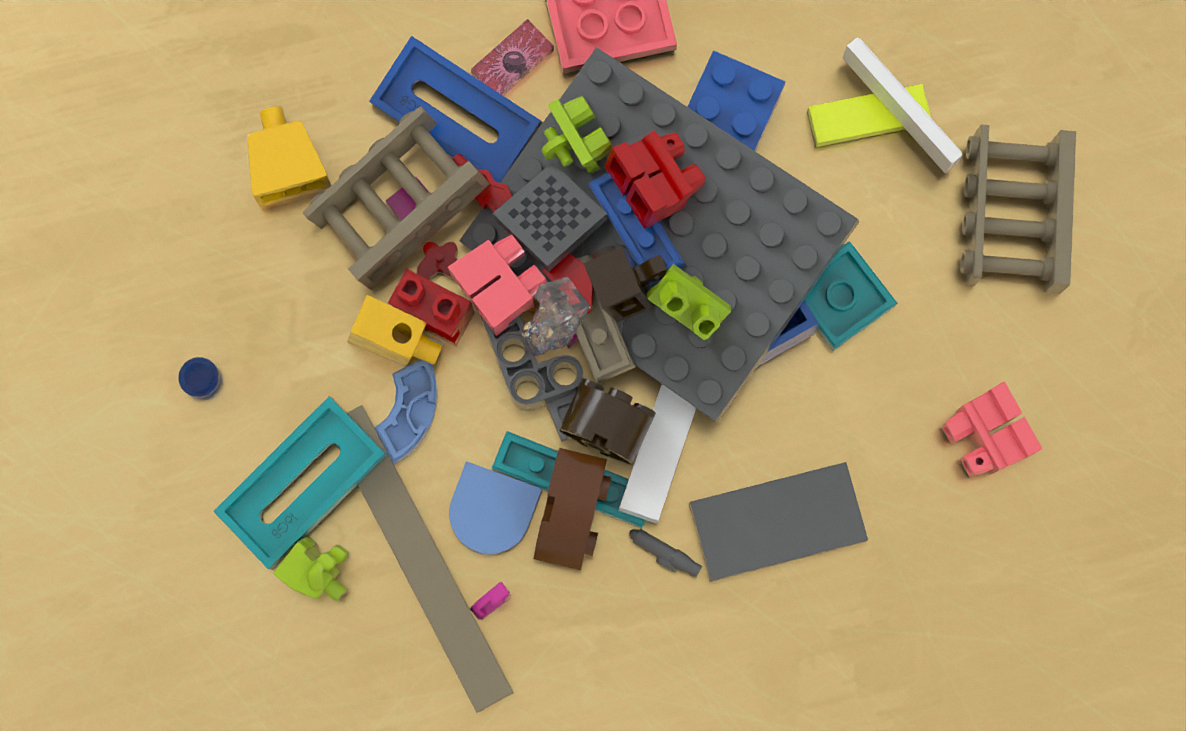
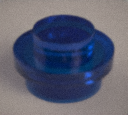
(199, 377)

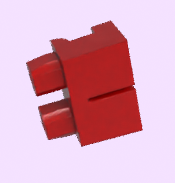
(652, 177)
(440, 308)

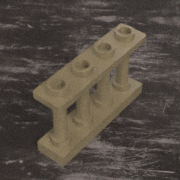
(1056, 192)
(431, 209)

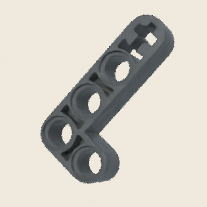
(530, 370)

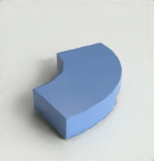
(412, 410)

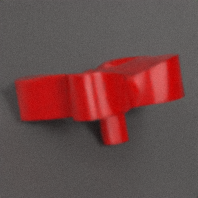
(437, 259)

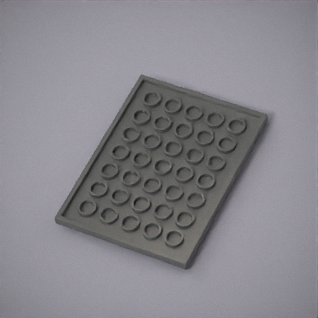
(745, 234)

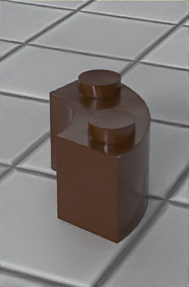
(570, 509)

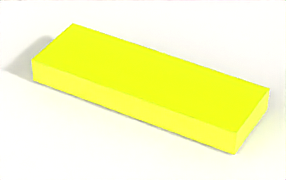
(857, 118)

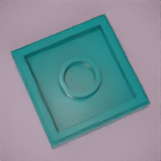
(847, 298)

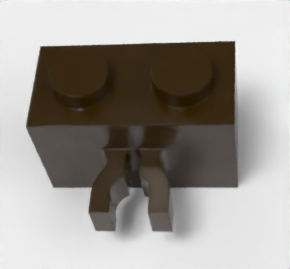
(621, 282)

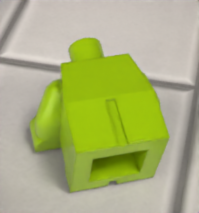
(312, 572)

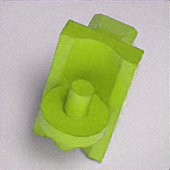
(570, 118)
(689, 302)

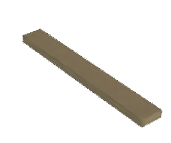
(431, 579)

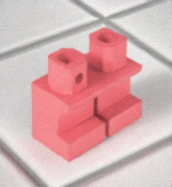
(493, 286)
(996, 449)

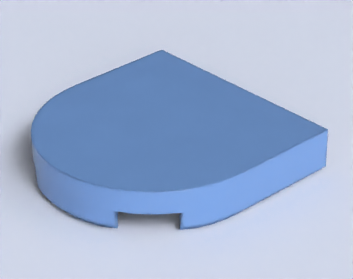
(491, 509)

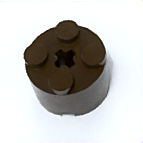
(607, 421)

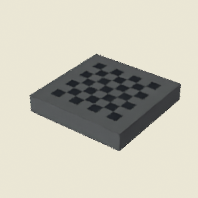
(550, 216)

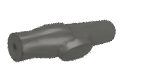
(666, 555)

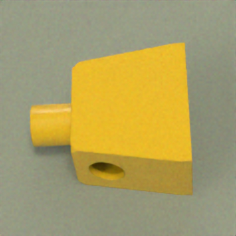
(283, 160)
(375, 328)

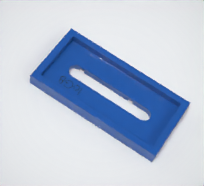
(421, 63)

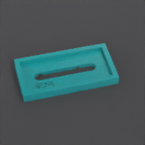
(245, 505)

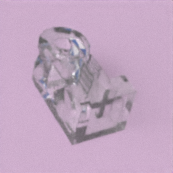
(556, 318)

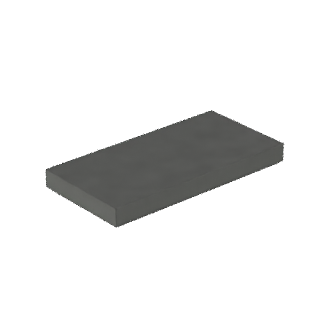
(778, 521)

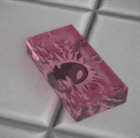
(513, 58)

